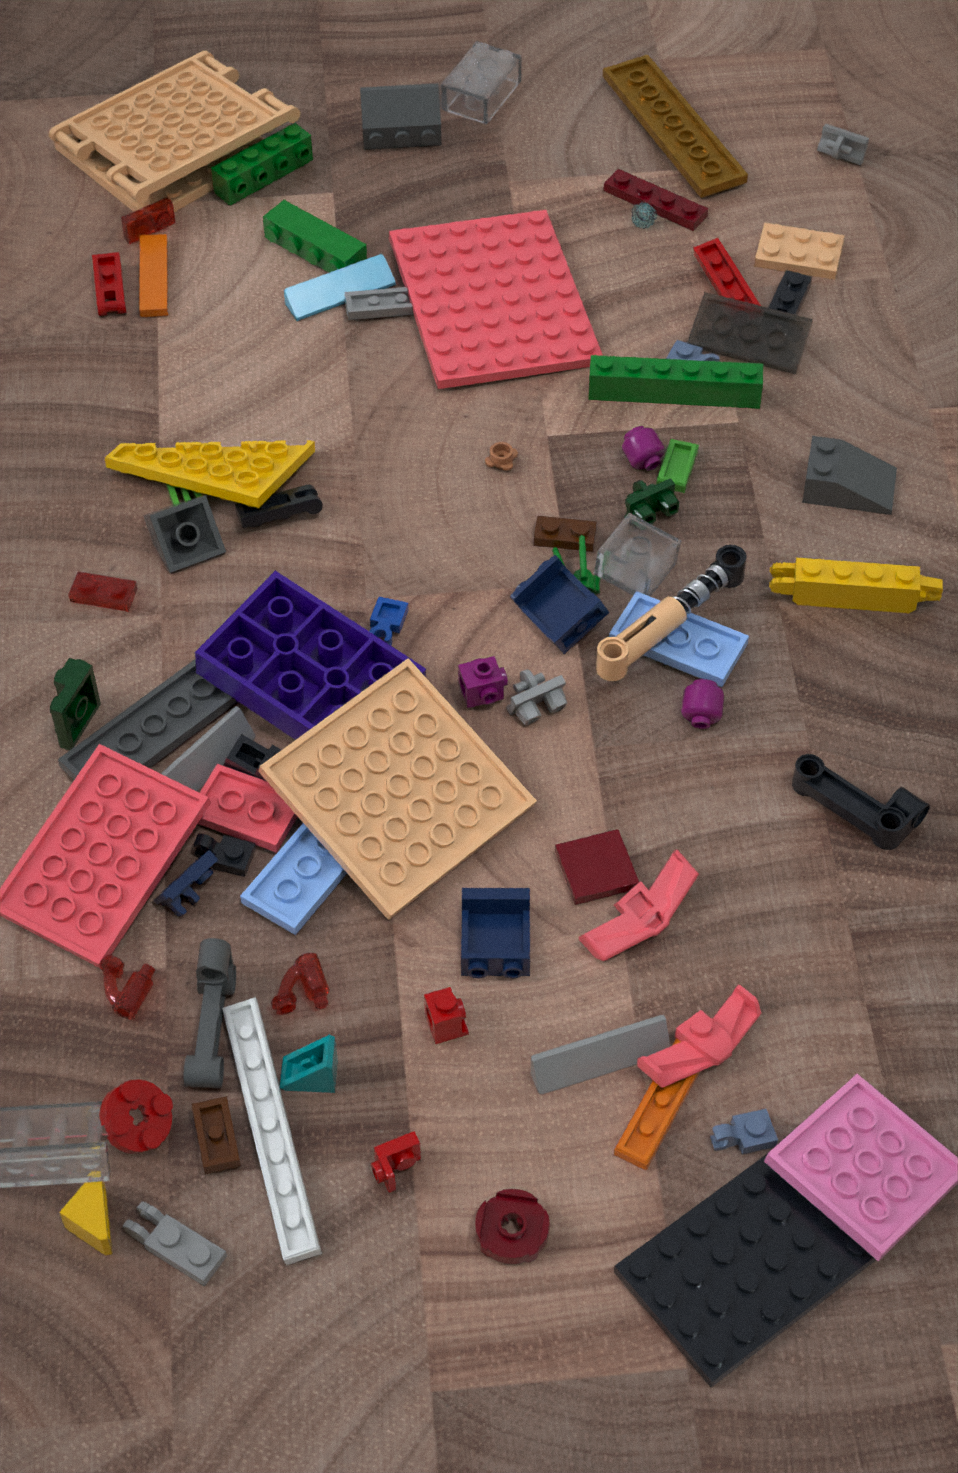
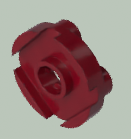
(505, 1246)

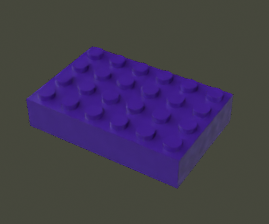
(293, 657)

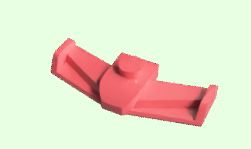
(642, 910)
(703, 1040)

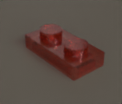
(148, 220)
(103, 591)

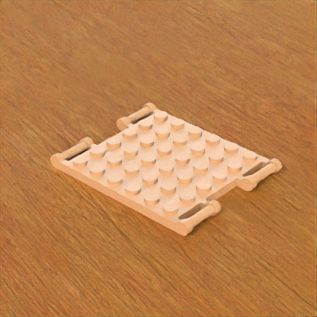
(173, 124)

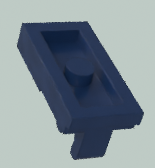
(180, 887)

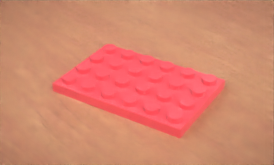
(100, 855)

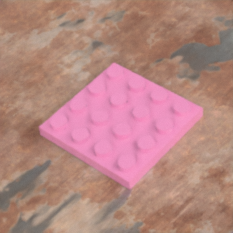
(866, 1166)

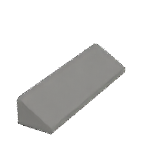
(211, 749)
(598, 1054)

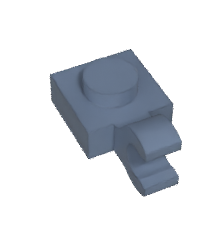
(749, 1130)

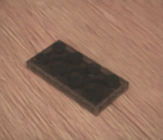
(750, 332)

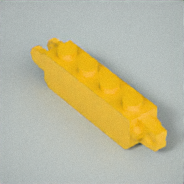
(854, 585)

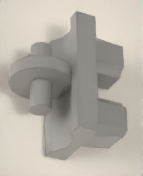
(843, 144)
(525, 703)

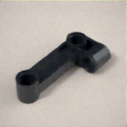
(900, 813)

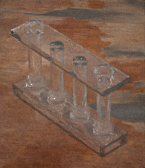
(58, 1161)

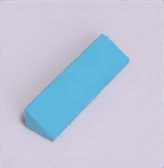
(329, 289)

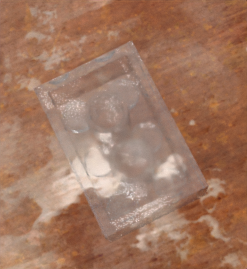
(481, 82)

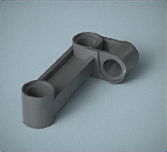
(214, 980)

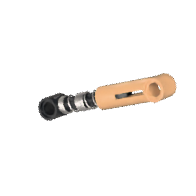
(619, 652)

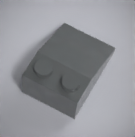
(848, 477)

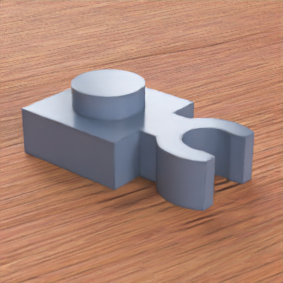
(686, 351)

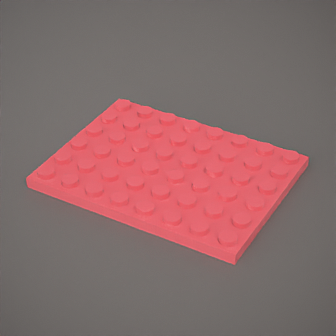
(493, 299)

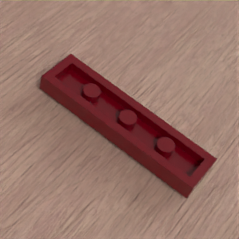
(666, 203)

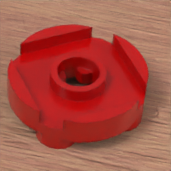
(119, 1125)

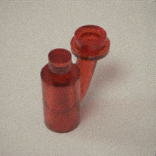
(310, 972)
(135, 990)

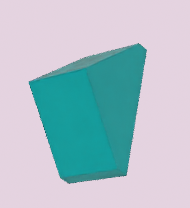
(311, 1067)

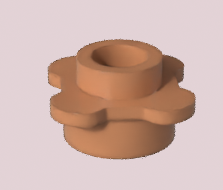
(501, 456)

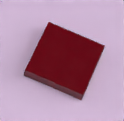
(596, 866)

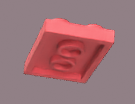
(246, 808)

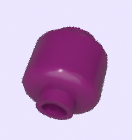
(643, 448)
(702, 703)

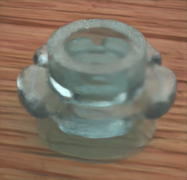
(641, 220)

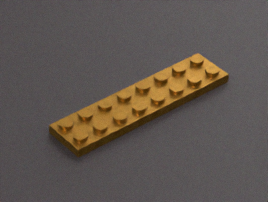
(675, 126)

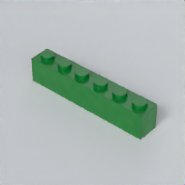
(675, 381)

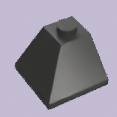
(185, 533)

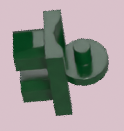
(652, 498)

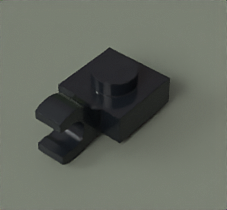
(232, 853)

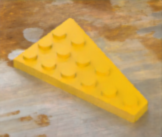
(232, 473)

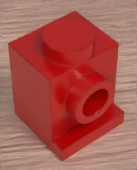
(445, 1015)

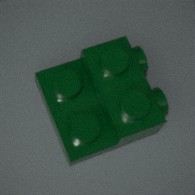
(75, 703)

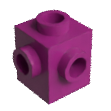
(482, 681)

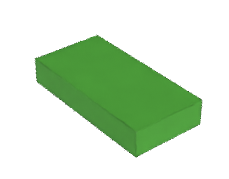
(678, 463)

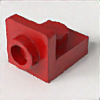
(395, 1154)

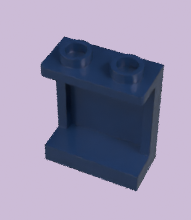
(559, 604)
(495, 932)

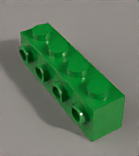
(262, 164)

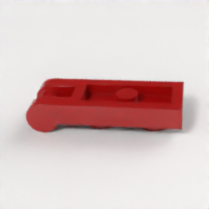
(108, 283)

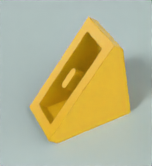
(88, 1216)

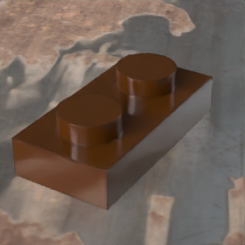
(564, 533)
(216, 1135)

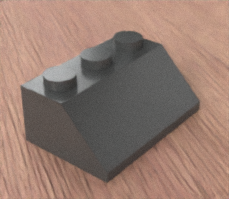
(401, 116)

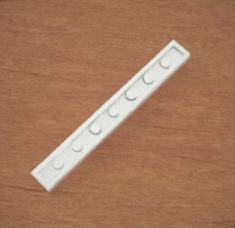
(271, 1132)

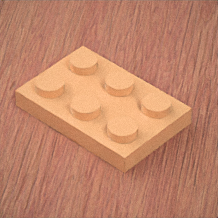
(799, 250)

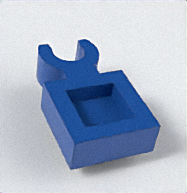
(388, 618)

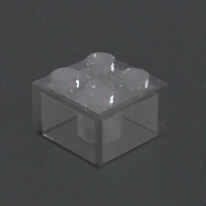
(637, 556)

